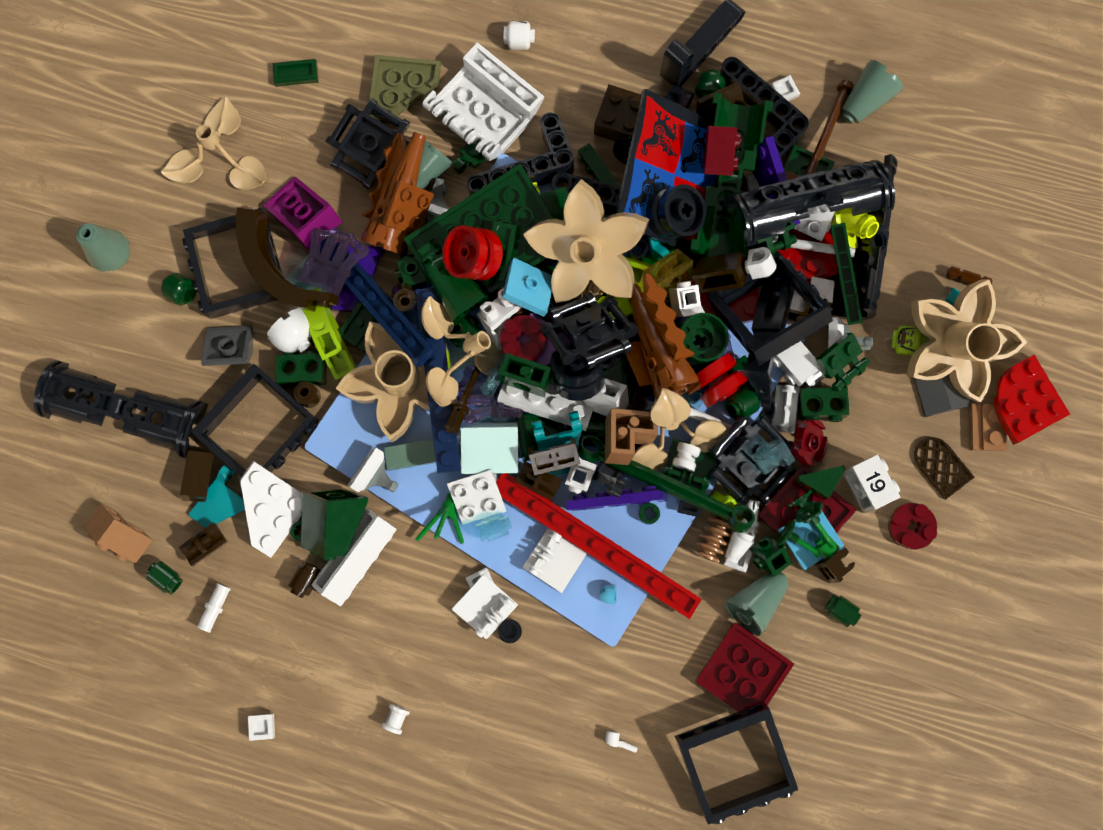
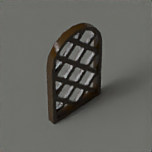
(934, 482)

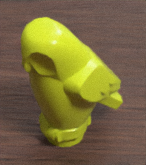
(860, 225)

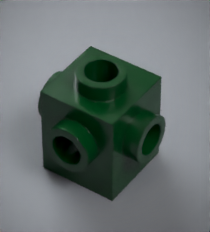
(411, 272)
(464, 325)
(770, 556)

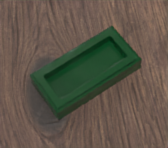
(295, 72)

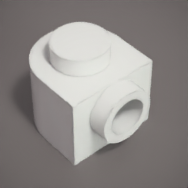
(760, 263)

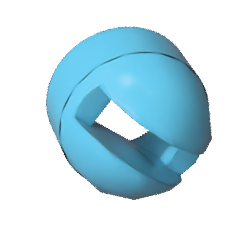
(608, 594)

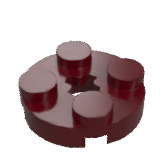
(514, 328)
(809, 442)
(907, 538)

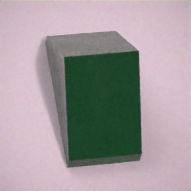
(822, 481)

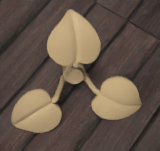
(186, 166)
(438, 324)
(668, 413)

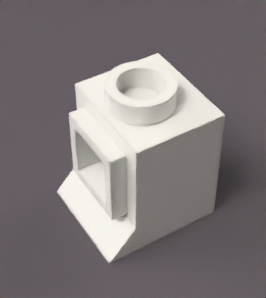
(678, 301)
(576, 487)

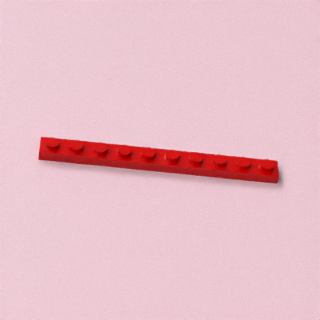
(599, 546)

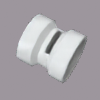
(686, 456)

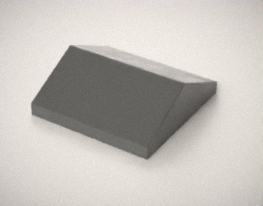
(228, 345)
(939, 396)

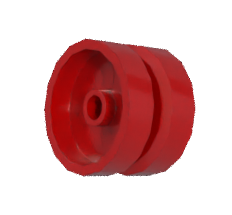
(472, 253)
(720, 382)

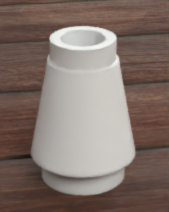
(739, 545)

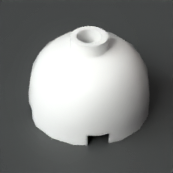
(291, 333)

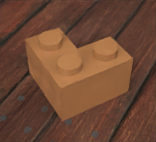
(623, 431)
(116, 534)

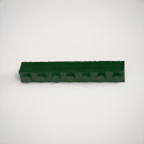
(595, 166)
(846, 274)

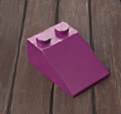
(301, 211)

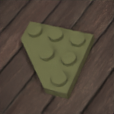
(402, 82)

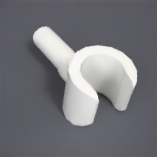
(612, 739)

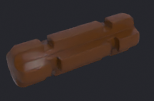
(965, 277)

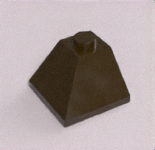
(730, 93)

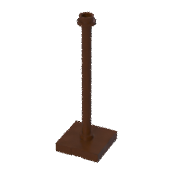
(844, 89)

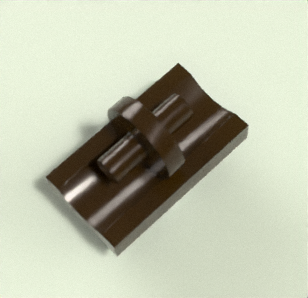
(542, 484)
(203, 544)

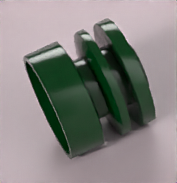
(711, 334)

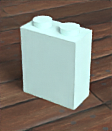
(488, 447)

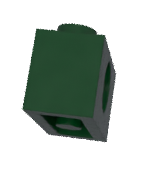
(525, 375)

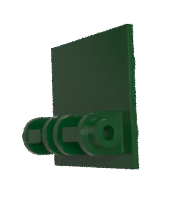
(699, 478)

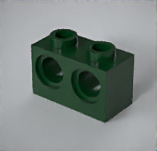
(300, 372)
(822, 399)

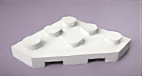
(269, 508)

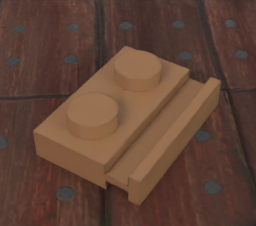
(985, 429)

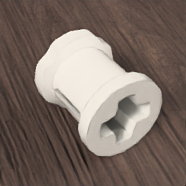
(395, 719)

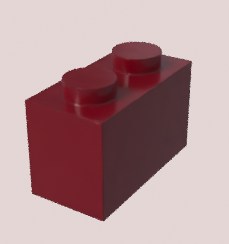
(720, 150)

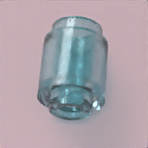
(493, 527)

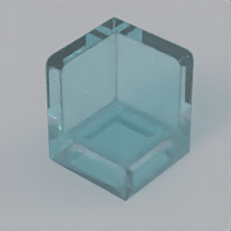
(772, 456)

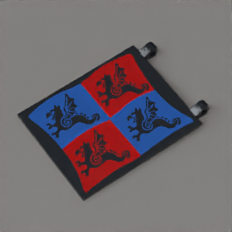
(662, 154)

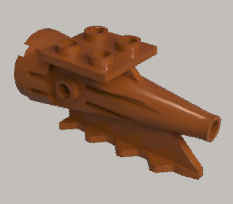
(397, 201)
(660, 352)

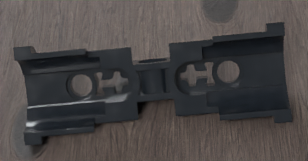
(834, 187)
(868, 262)
(170, 433)

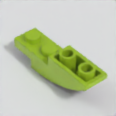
(329, 341)

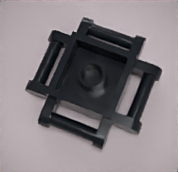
(365, 140)
(590, 333)
(740, 464)

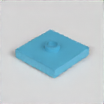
(528, 287)
(809, 534)

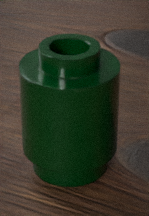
(163, 577)
(843, 610)

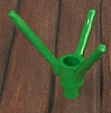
(446, 511)

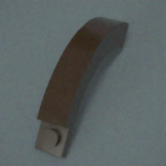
(253, 247)

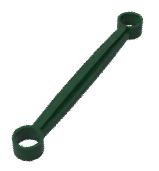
(671, 486)

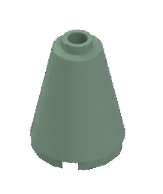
(871, 92)
(432, 165)
(103, 247)
(758, 602)

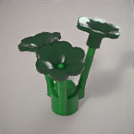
(809, 513)

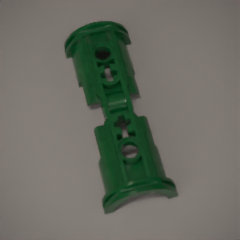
(751, 125)

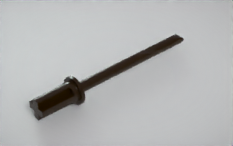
(460, 409)

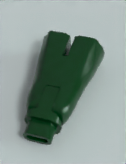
(455, 293)

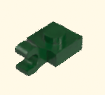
(469, 157)

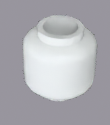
(519, 35)

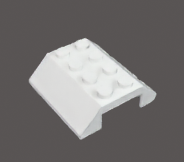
(486, 103)

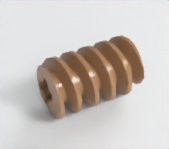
(713, 538)

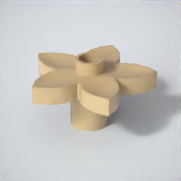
(588, 246)
(962, 340)
(390, 381)

